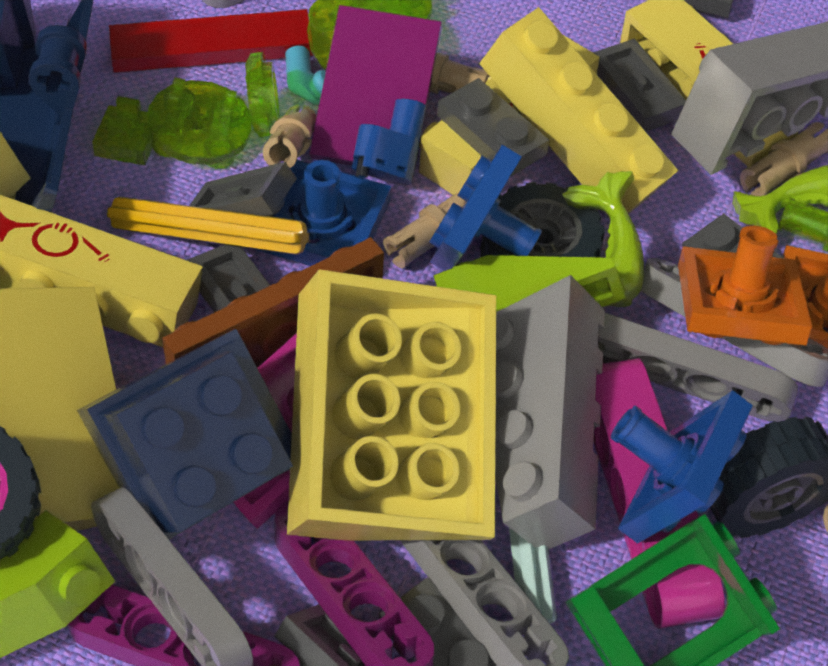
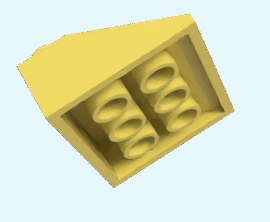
(50, 368)
(393, 411)

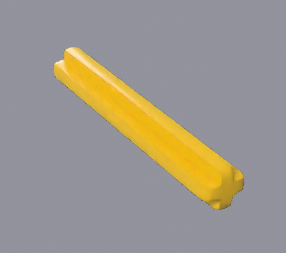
(209, 225)

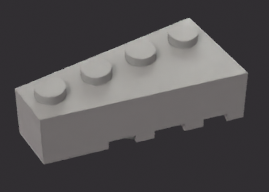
(753, 93)
(548, 413)

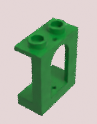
(696, 543)

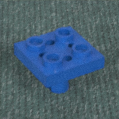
(329, 206)
(483, 214)
(681, 463)

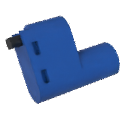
(392, 151)

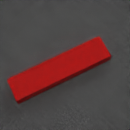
(206, 40)

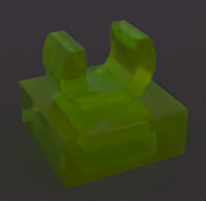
(124, 133)

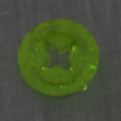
(262, 93)

